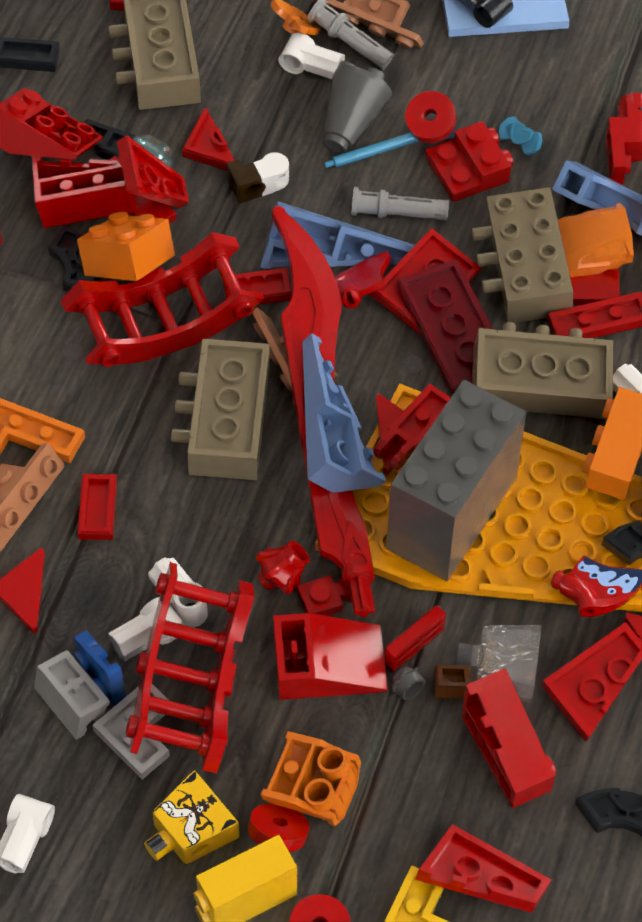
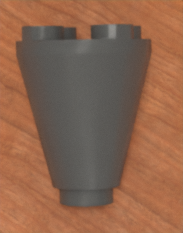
(353, 104)

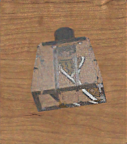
(509, 648)

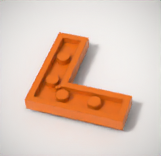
(33, 429)

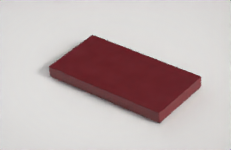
(446, 318)

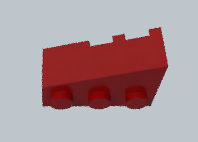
(79, 191)
(507, 738)

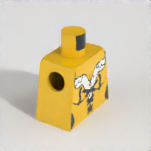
(191, 822)

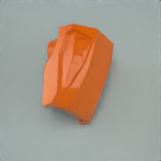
(597, 240)
(310, 773)

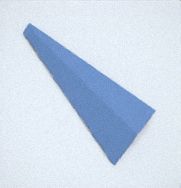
(338, 241)
(332, 429)

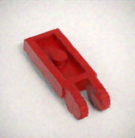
(412, 425)

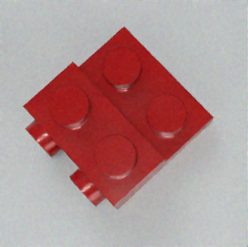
(470, 161)

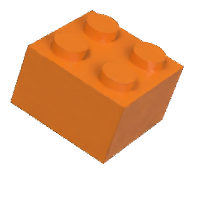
(126, 246)

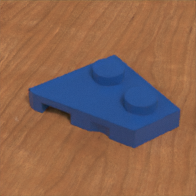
(93, 658)

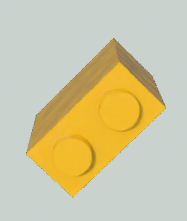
(247, 884)

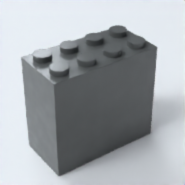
(455, 480)

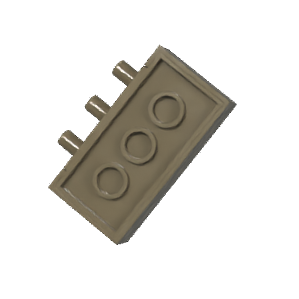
(159, 52)
(526, 255)
(545, 370)
(226, 409)

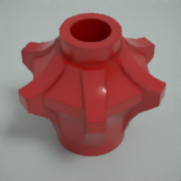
(282, 566)

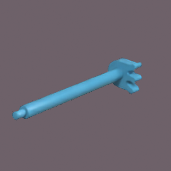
(374, 149)

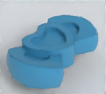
(521, 135)

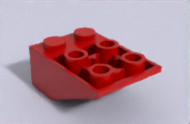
(42, 130)
(327, 656)

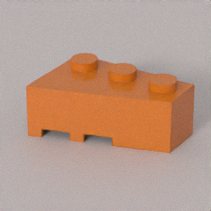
(618, 445)

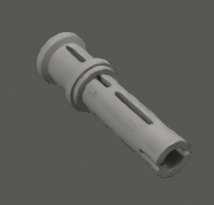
(339, 26)
(384, 204)

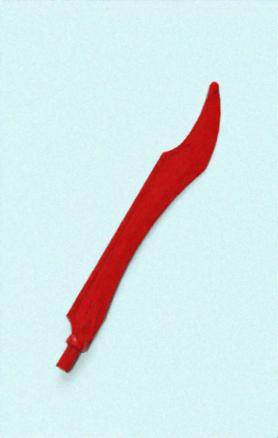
(317, 310)

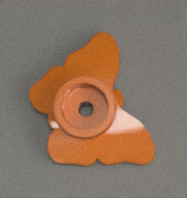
(294, 18)

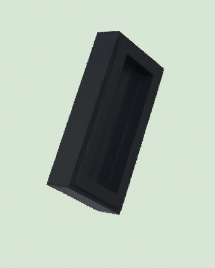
(29, 54)

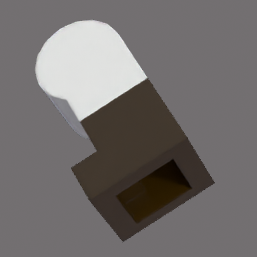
(258, 177)

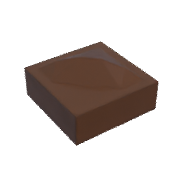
(451, 680)

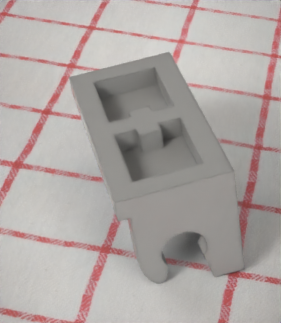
(70, 693)

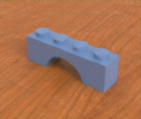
(598, 192)

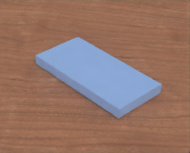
(525, 16)

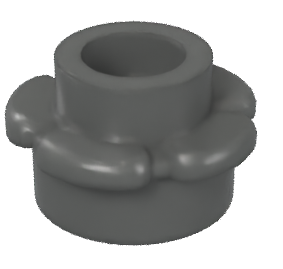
(408, 682)

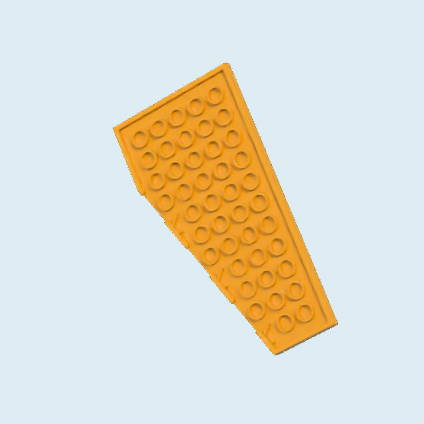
(534, 531)

